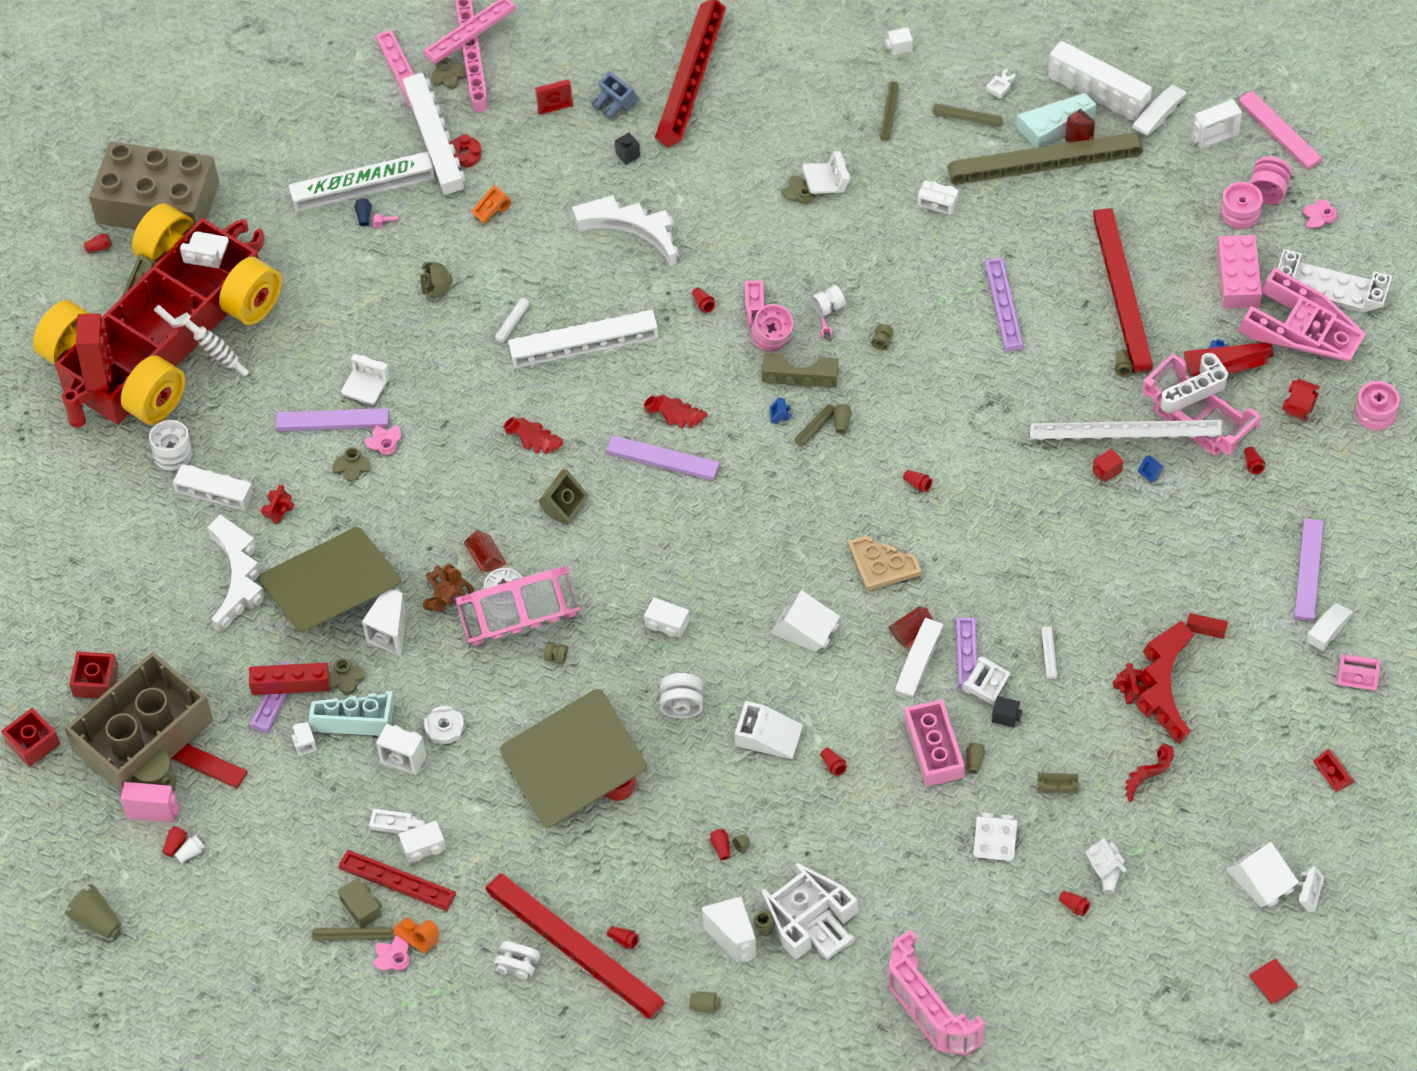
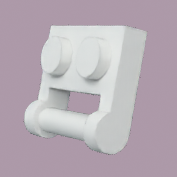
(991, 684)
(823, 938)

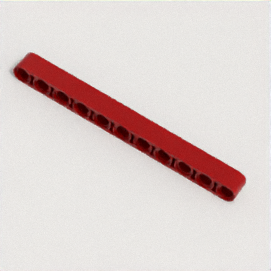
(1122, 290)
(575, 946)

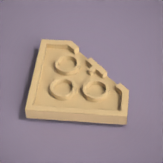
(882, 564)

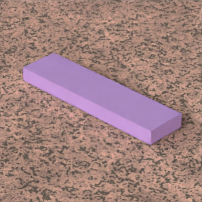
(966, 648)
(268, 710)

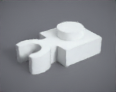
(1000, 86)

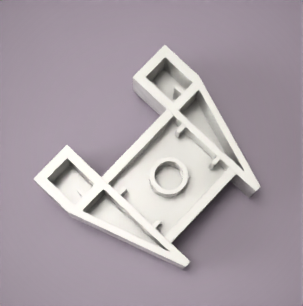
(803, 901)

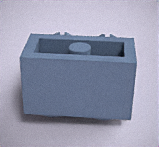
(616, 90)

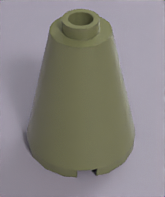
(93, 912)

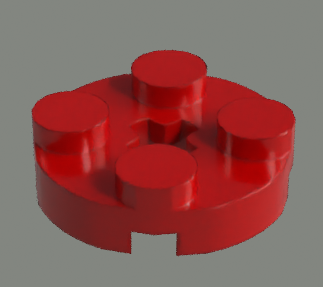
(473, 149)

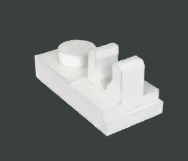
(1310, 888)

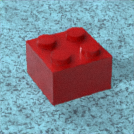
(93, 674)
(30, 737)

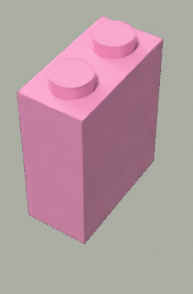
(149, 802)

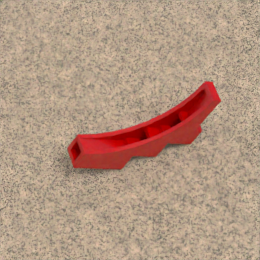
(1157, 678)

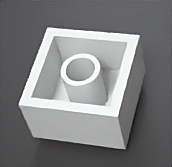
(401, 749)

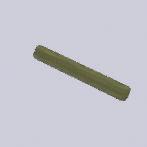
(889, 110)
(968, 115)
(358, 933)

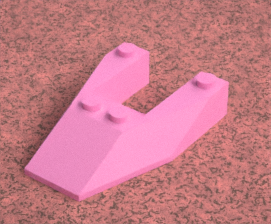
(1312, 326)

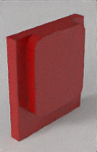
(1273, 981)

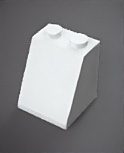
(386, 622)
(806, 622)
(1263, 875)
(730, 928)

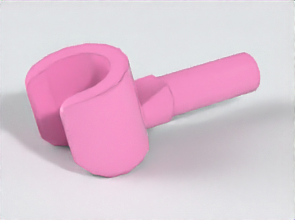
(378, 220)
(825, 329)

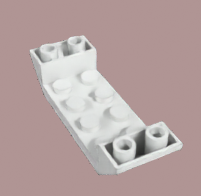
(1341, 288)

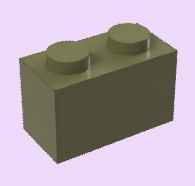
(360, 903)

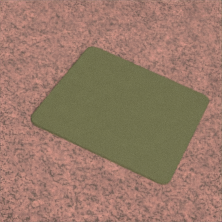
(329, 579)
(573, 758)

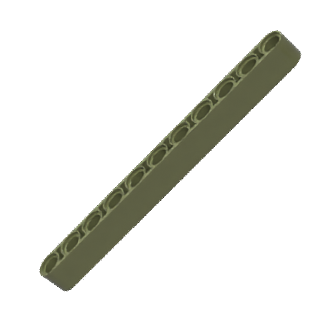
(1045, 158)

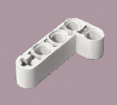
(1211, 377)

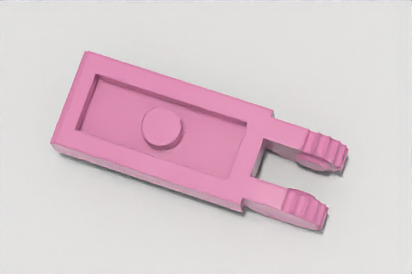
(754, 298)

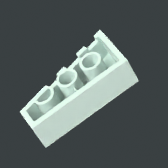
(1049, 122)
(353, 715)

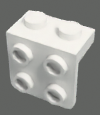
(827, 177)
(204, 249)
(366, 379)
(995, 836)

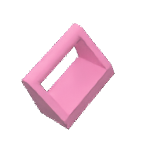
(1358, 676)

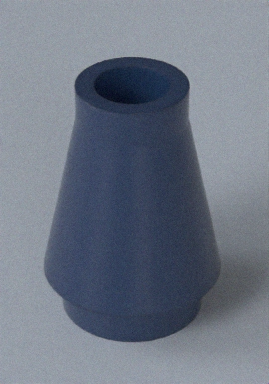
(363, 211)

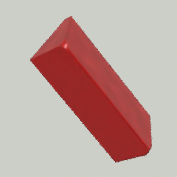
(1207, 625)
(1333, 770)

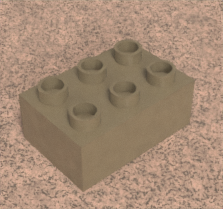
(142, 177)
(136, 719)

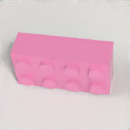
(1239, 271)
(934, 743)

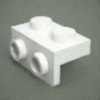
(1105, 857)

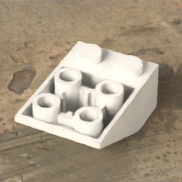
(767, 731)

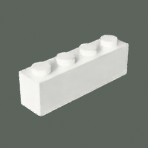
(213, 487)

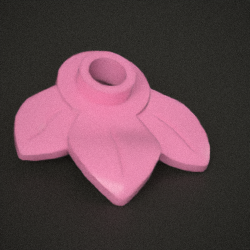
(1319, 214)
(384, 438)
(389, 954)

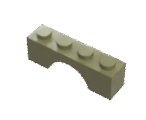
(822, 373)

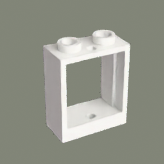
(1229, 128)

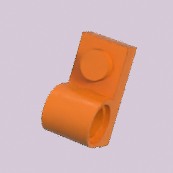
(492, 201)
(420, 936)

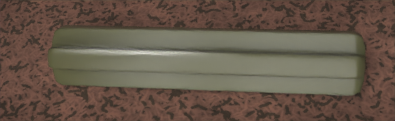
(814, 425)

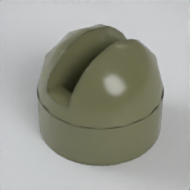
(741, 843)

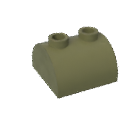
(563, 497)
(157, 771)

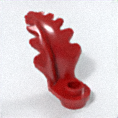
(674, 410)
(533, 435)
(1165, 755)

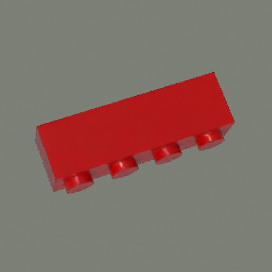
(289, 678)

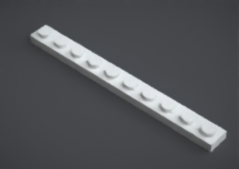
(1135, 429)

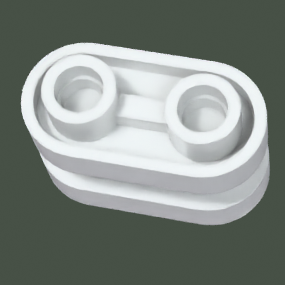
(516, 960)

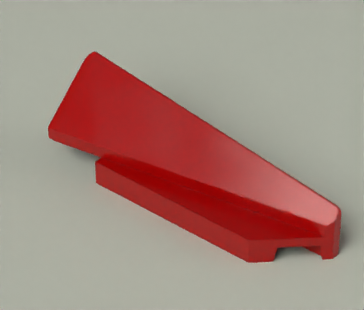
(1233, 358)

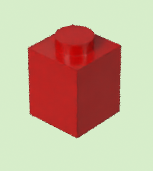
(1107, 465)

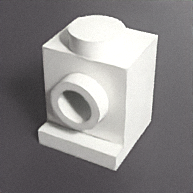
(303, 739)

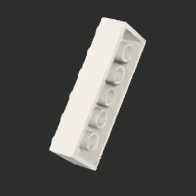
(1099, 81)

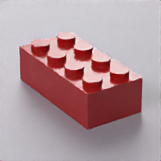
(94, 352)

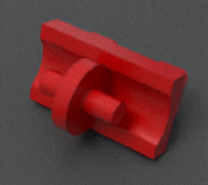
(279, 504)
(1127, 683)

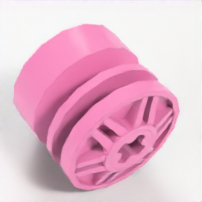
(1272, 178)
(774, 318)

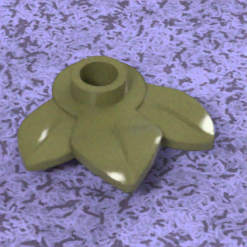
(449, 74)
(798, 190)
(351, 466)
(345, 678)

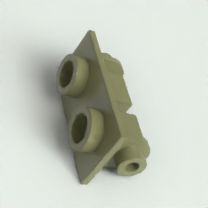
(1057, 783)

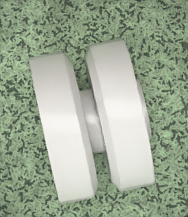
(681, 695)

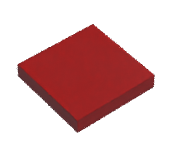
(554, 96)

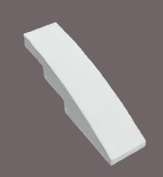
(1159, 109)
(919, 657)

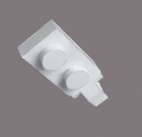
(393, 821)

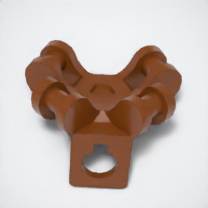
(447, 589)

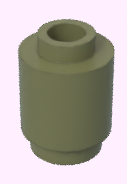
(704, 1002)

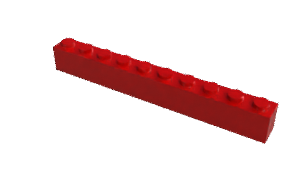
(690, 73)

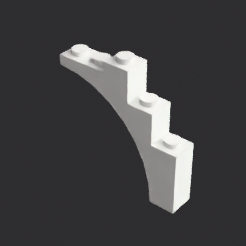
(632, 218)
(245, 570)

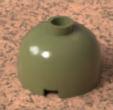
(435, 279)

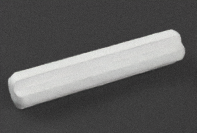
(512, 320)
(1049, 652)

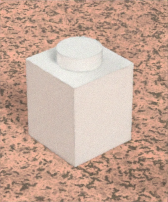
(899, 41)

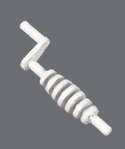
(210, 343)

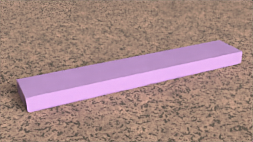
(1004, 305)
(332, 419)
(663, 458)
(1308, 570)

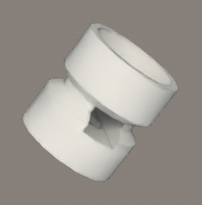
(828, 301)

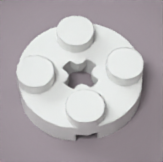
(444, 735)

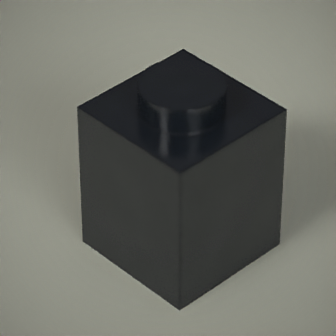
(627, 148)
(1006, 712)

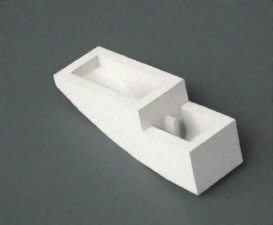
(1328, 626)

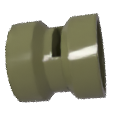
(882, 337)
(555, 652)

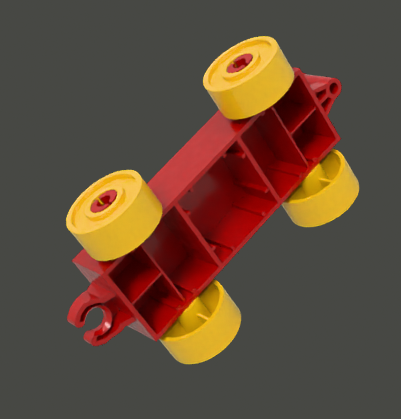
(143, 342)

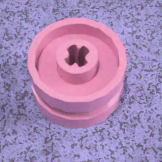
(1241, 205)
(1377, 405)

